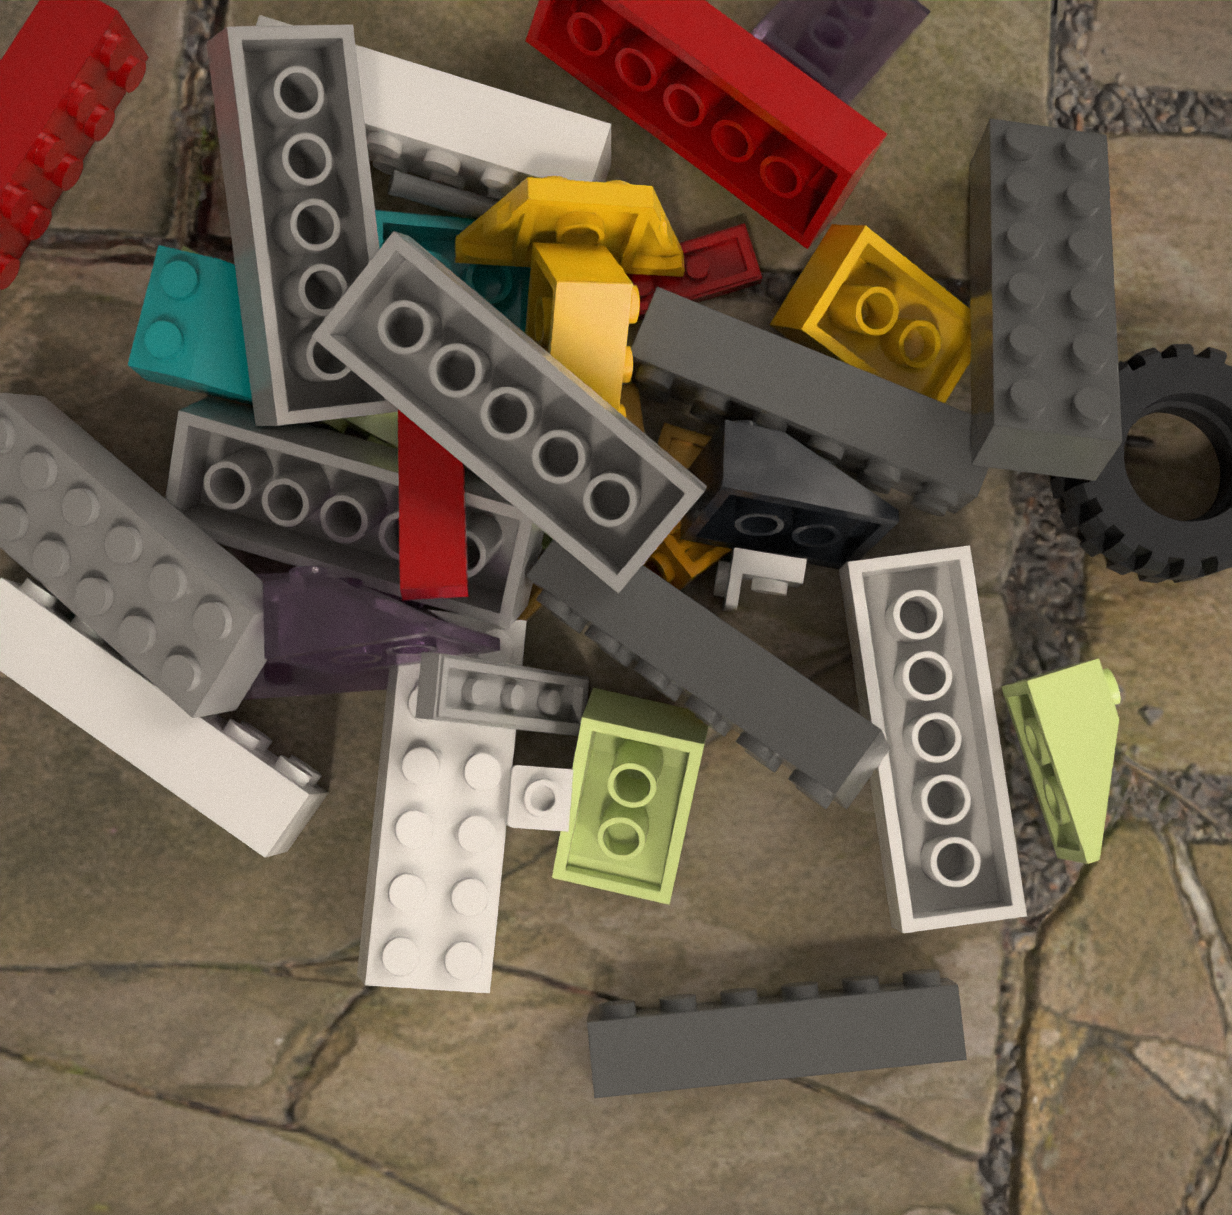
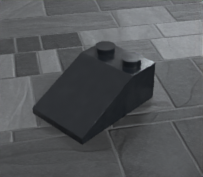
(781, 499)

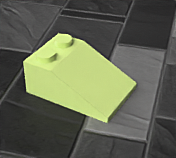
(1069, 745)
(630, 795)

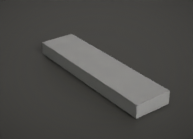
(500, 695)

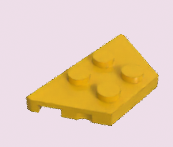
(575, 212)

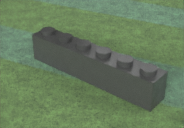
(775, 1035)

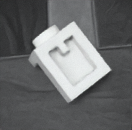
(767, 571)
(539, 798)

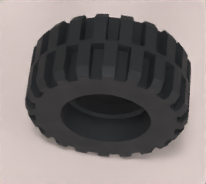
(1109, 508)

